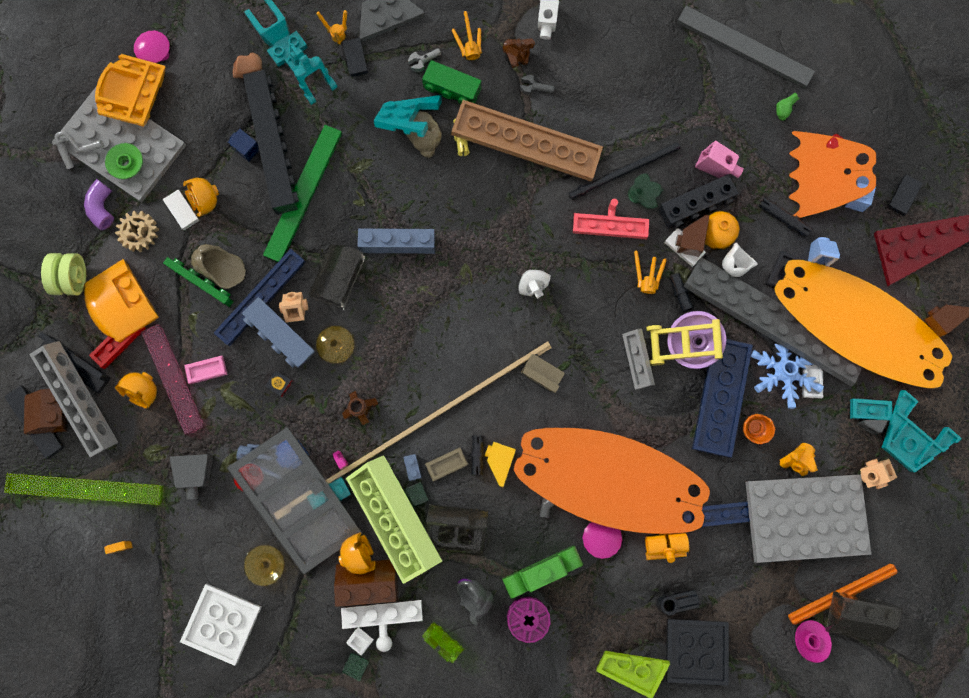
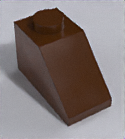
(692, 238)
(946, 318)

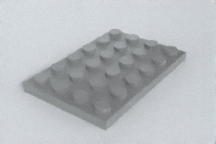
(154, 142)
(807, 518)

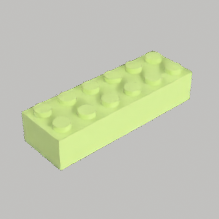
(393, 519)

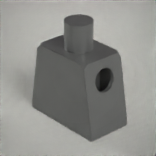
(191, 473)

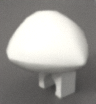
(533, 283)

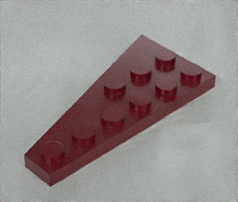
(916, 245)

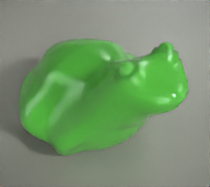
(784, 106)

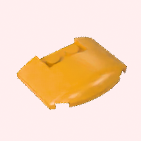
(129, 89)
(118, 302)

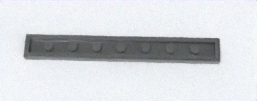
(745, 47)

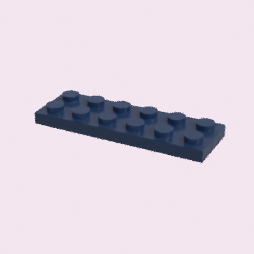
(722, 400)

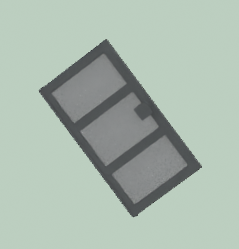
(294, 499)

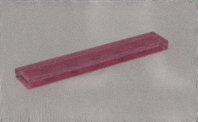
(172, 379)

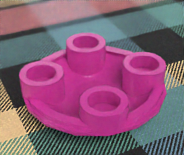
(152, 46)
(601, 540)

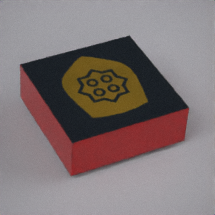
(278, 383)

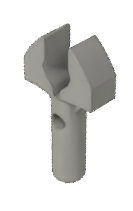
(414, 57)

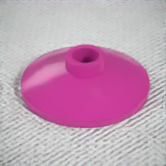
(820, 641)

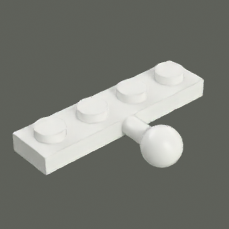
(382, 615)

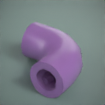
(95, 205)

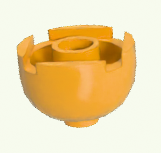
(201, 195)
(721, 230)
(138, 388)
(356, 555)

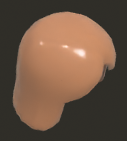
(246, 65)

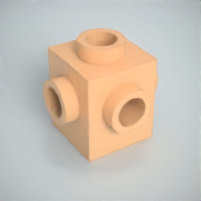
(293, 306)
(878, 473)

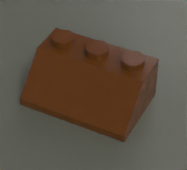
(367, 588)

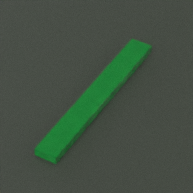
(305, 188)

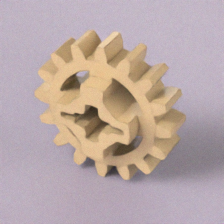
(128, 231)

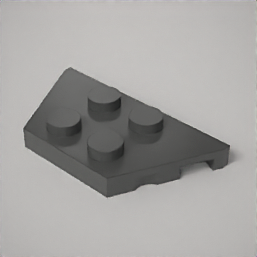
(386, 15)

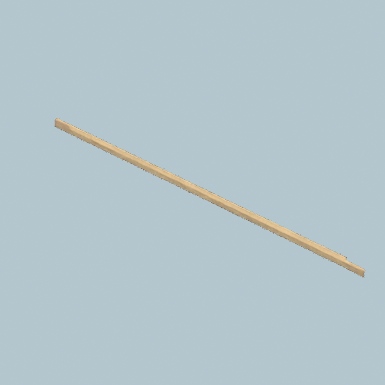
(540, 350)

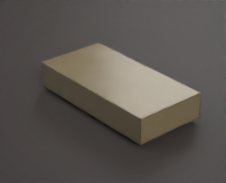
(446, 464)

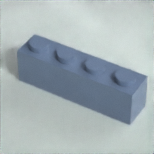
(396, 241)
(278, 332)

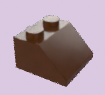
(43, 413)

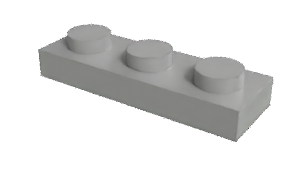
(638, 359)

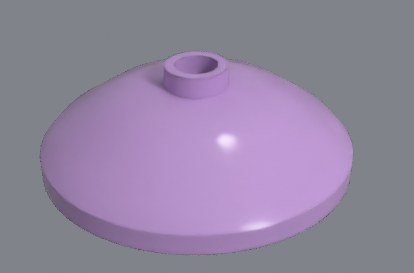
(675, 339)

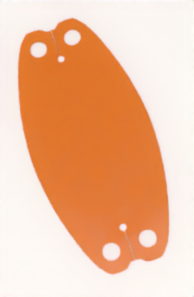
(612, 480)

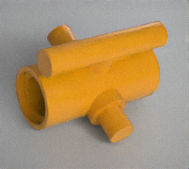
(667, 546)

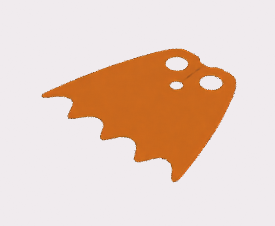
(822, 173)

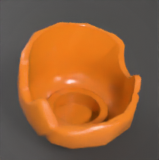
(758, 429)

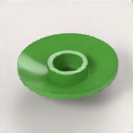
(118, 156)

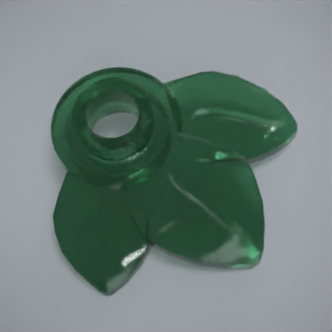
(647, 190)

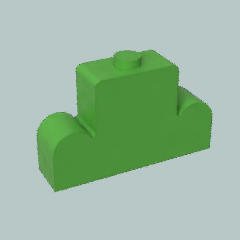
(543, 572)

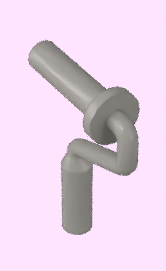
(63, 151)

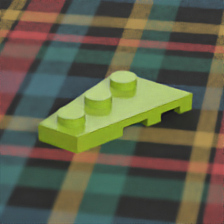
(634, 671)

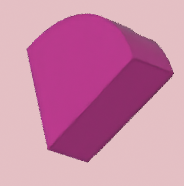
(340, 460)

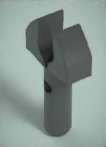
(534, 86)

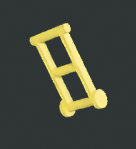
(657, 329)

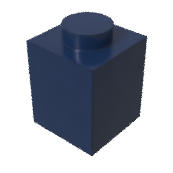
(243, 145)

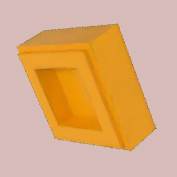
(118, 547)

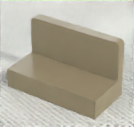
(543, 373)

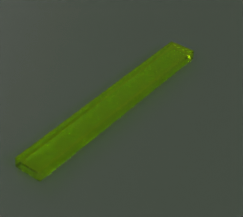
(83, 489)

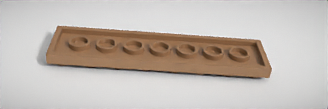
(527, 140)

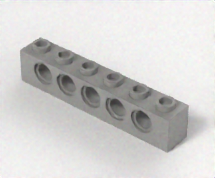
(73, 398)

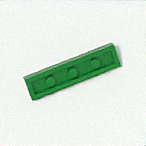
(193, 277)

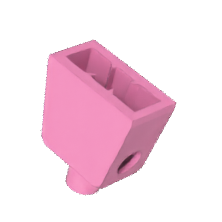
(719, 161)

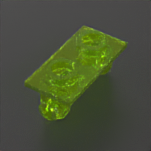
(437, 636)

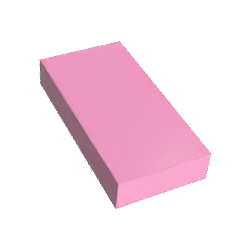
(205, 370)

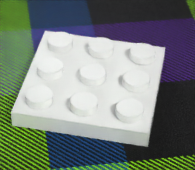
(220, 624)

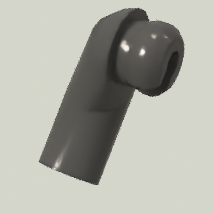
(545, 508)

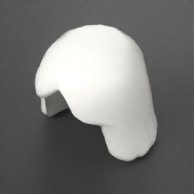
(740, 259)

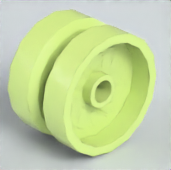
(63, 274)

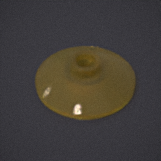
(341, 351)
(254, 565)

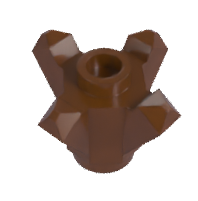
(518, 50)
(359, 407)

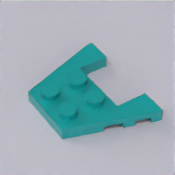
(402, 114)
(908, 442)

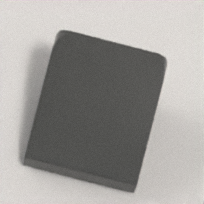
(873, 426)

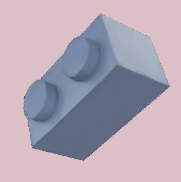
(412, 467)

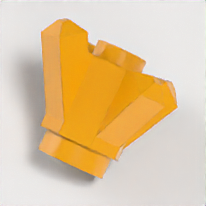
(801, 459)

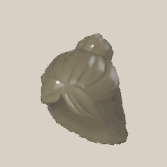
(432, 138)
(218, 266)

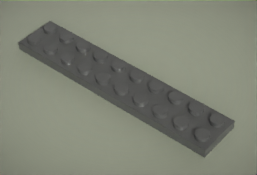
(767, 317)

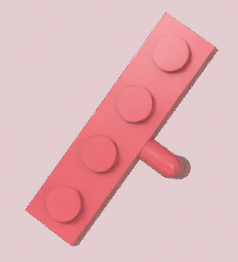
(611, 224)

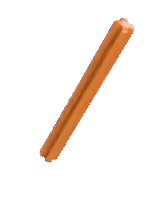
(852, 589)

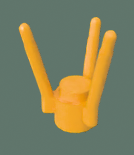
(337, 31)
(471, 50)
(649, 284)

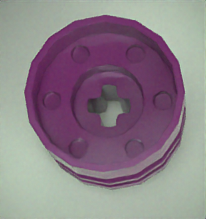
(532, 607)

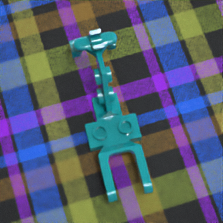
(289, 50)

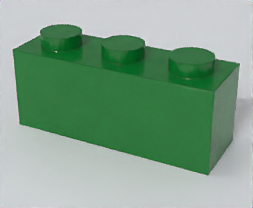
(451, 83)

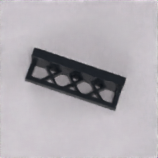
(88, 372)

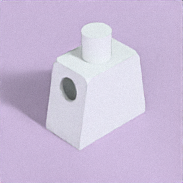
(547, 18)

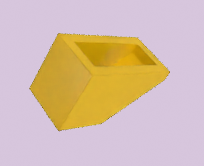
(499, 460)

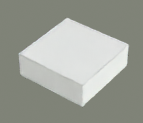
(359, 641)

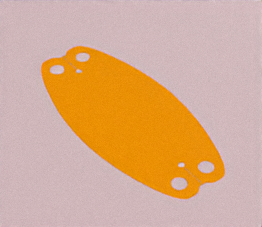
(863, 323)

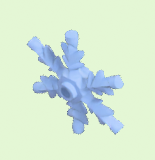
(787, 372)

